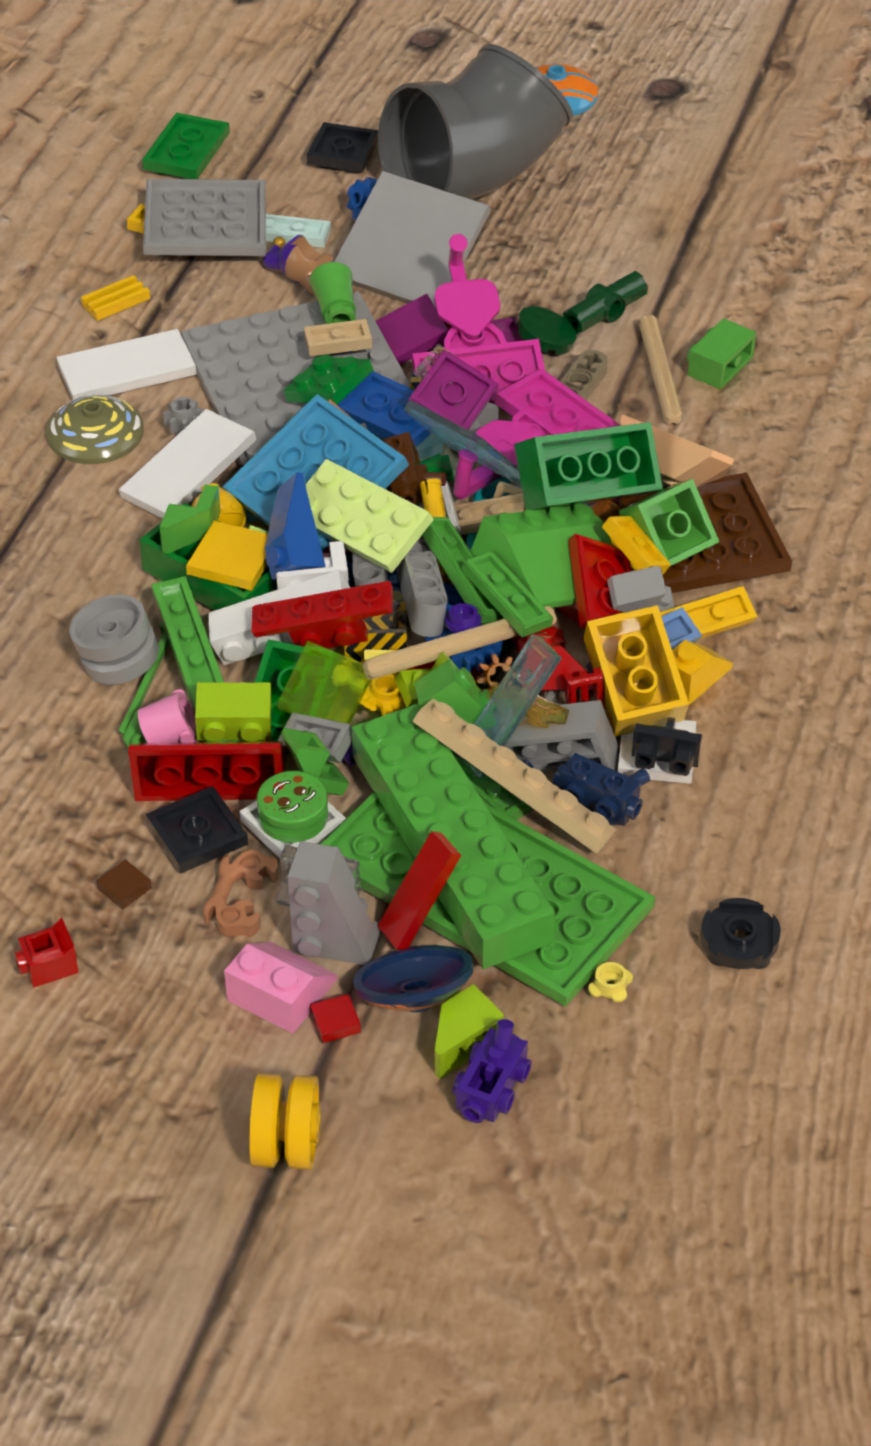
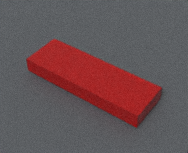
(419, 890)

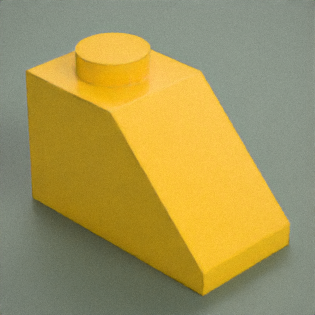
(699, 667)

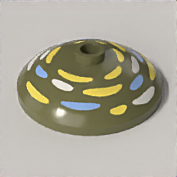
(94, 429)

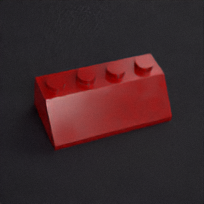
(183, 769)

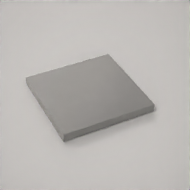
(205, 217)
(404, 237)

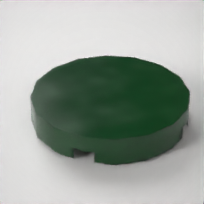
(548, 327)

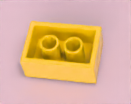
(637, 669)

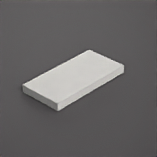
(127, 365)
(187, 463)

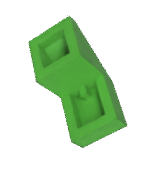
(189, 524)
(311, 756)

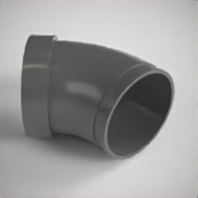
(474, 128)

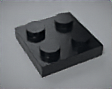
(342, 147)
(196, 829)

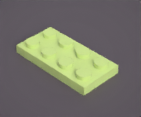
(364, 516)

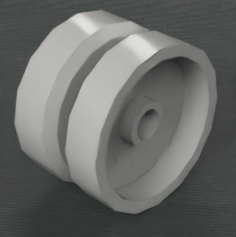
(114, 639)

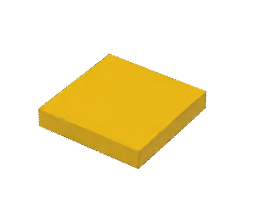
(230, 556)

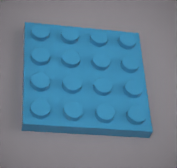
(302, 446)

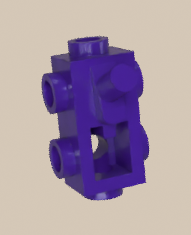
(492, 1073)

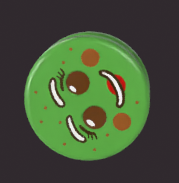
(292, 806)

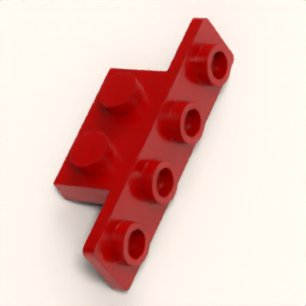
(326, 617)

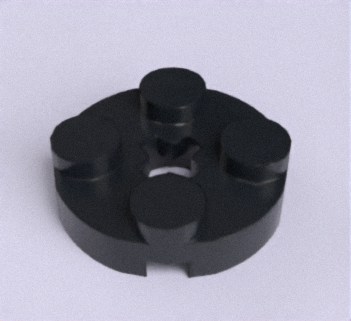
(737, 952)

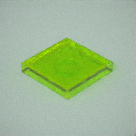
(324, 685)

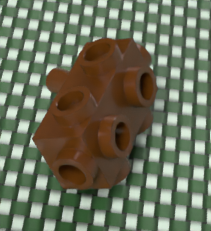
(407, 483)

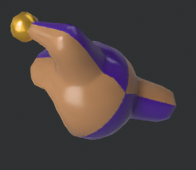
(295, 259)

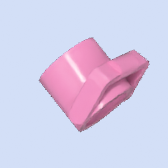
(168, 720)

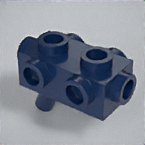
(602, 788)

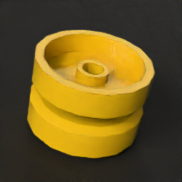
(284, 1121)

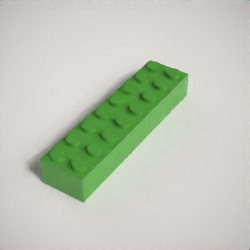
(427, 791)

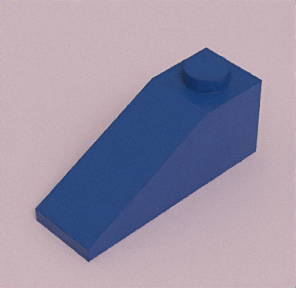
(292, 532)

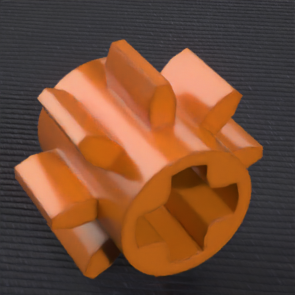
(490, 670)

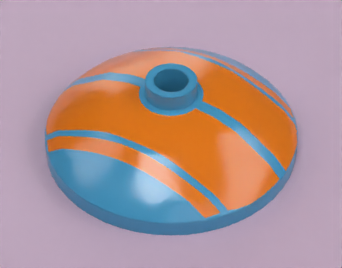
(574, 84)

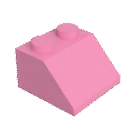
(276, 984)

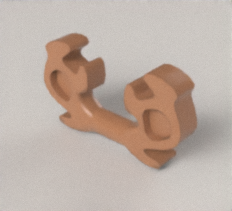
(240, 917)

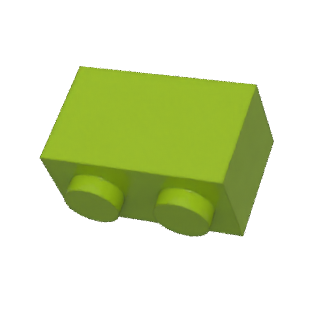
(233, 711)

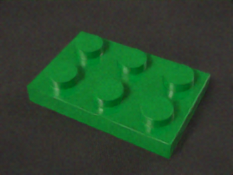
(186, 146)

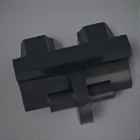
(666, 745)

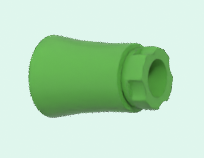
(334, 292)

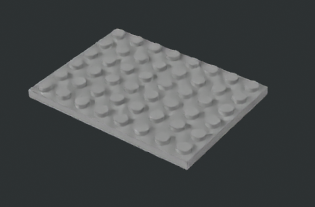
(255, 357)

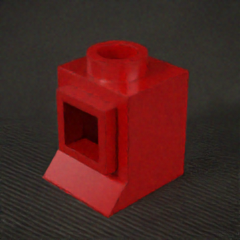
(47, 955)

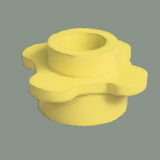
(611, 973)

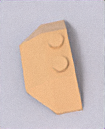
(684, 459)

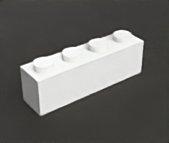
(231, 625)

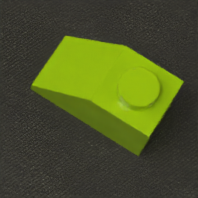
(462, 1023)

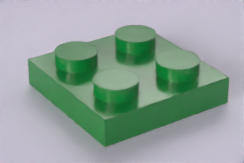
(329, 378)

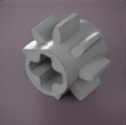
(181, 414)

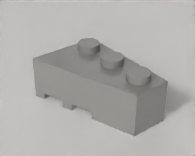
(584, 733)
(326, 909)

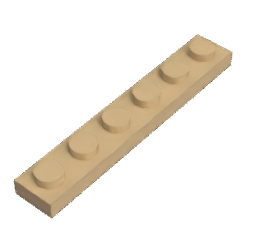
(514, 775)

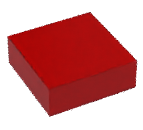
(335, 1018)

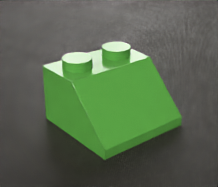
(674, 521)

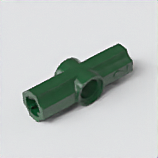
(606, 302)

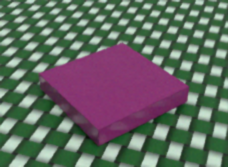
(412, 328)
(455, 390)

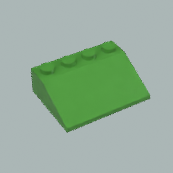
(537, 547)

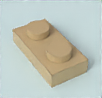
(337, 337)

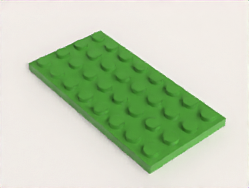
(590, 903)

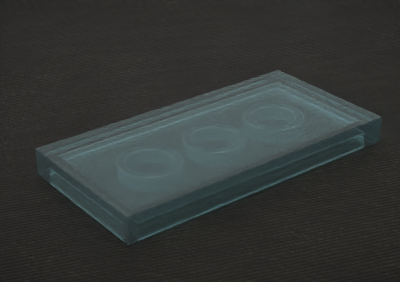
(460, 438)

